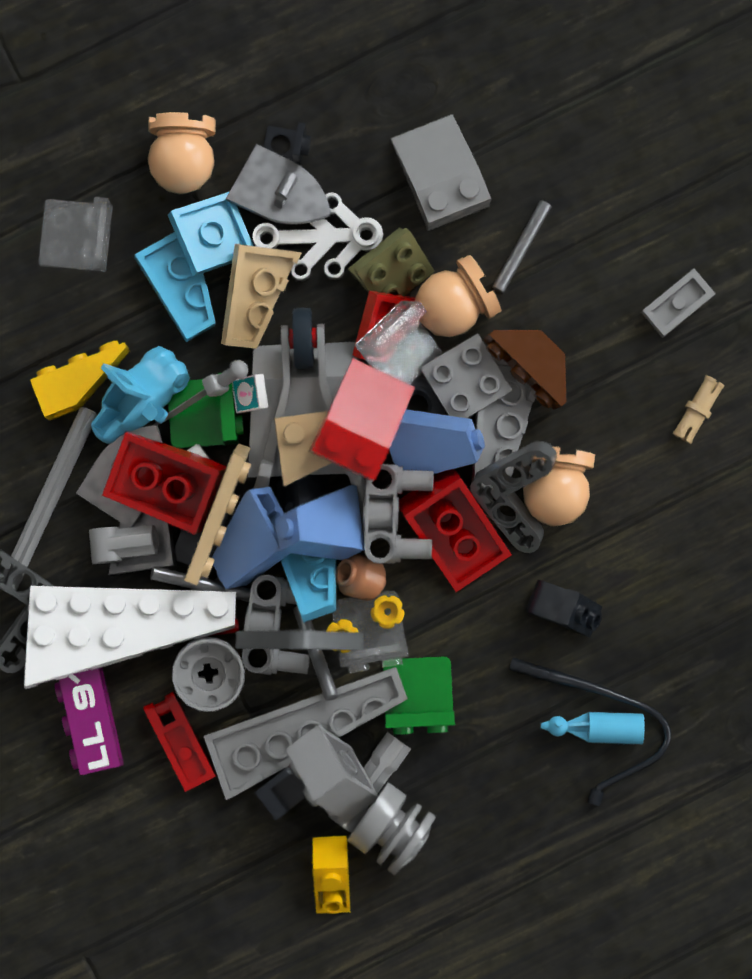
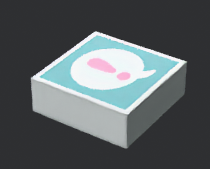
(250, 393)

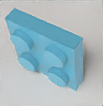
(209, 232)

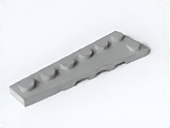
(258, 746)

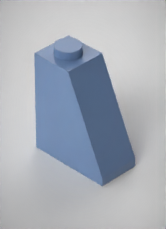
(435, 442)
(323, 527)
(249, 540)

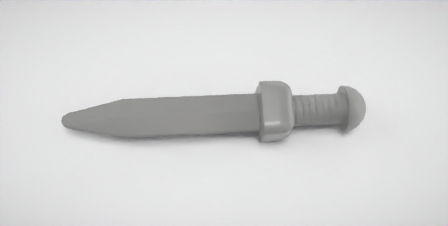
(214, 386)

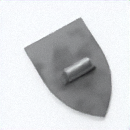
(278, 190)
(96, 479)

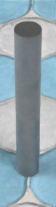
(522, 246)
(204, 584)
(318, 661)

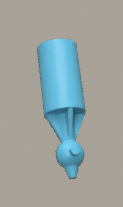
(600, 727)

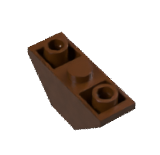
(533, 361)

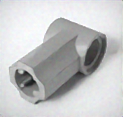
(113, 544)

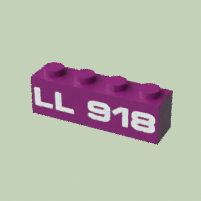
(89, 721)

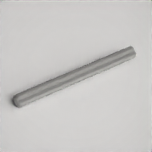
(51, 491)

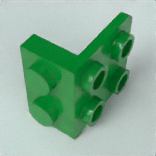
(207, 421)
(428, 694)

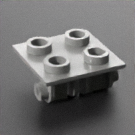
(466, 378)

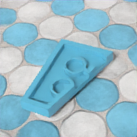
(180, 292)
(312, 584)

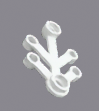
(325, 237)

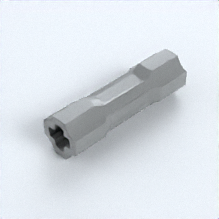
(383, 762)

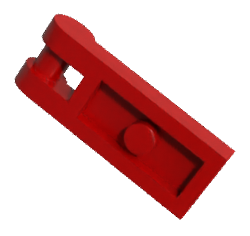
(180, 742)

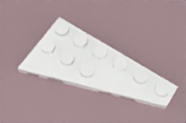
(103, 626)

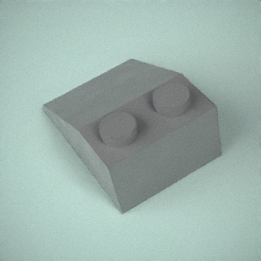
(441, 172)

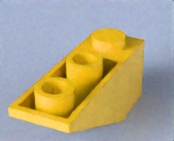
(71, 386)

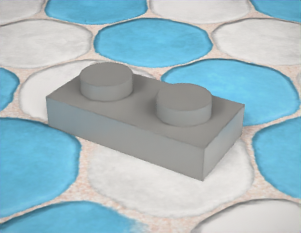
(678, 303)

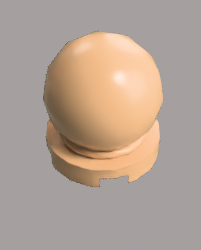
(181, 155)
(456, 299)
(563, 492)

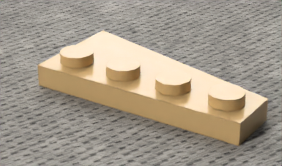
(224, 503)

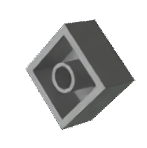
(331, 774)

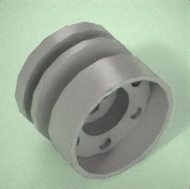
(194, 688)
(392, 829)

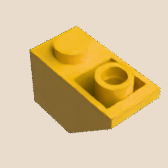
(331, 874)

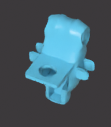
(139, 394)

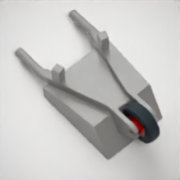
(298, 381)

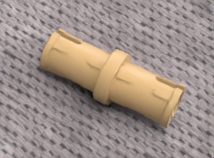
(698, 409)

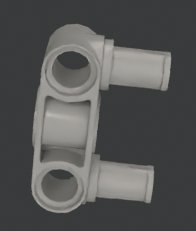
(382, 515)
(266, 616)

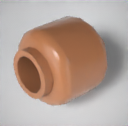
(360, 577)

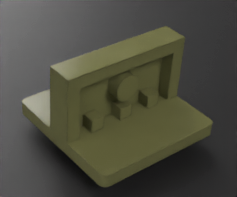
(393, 265)

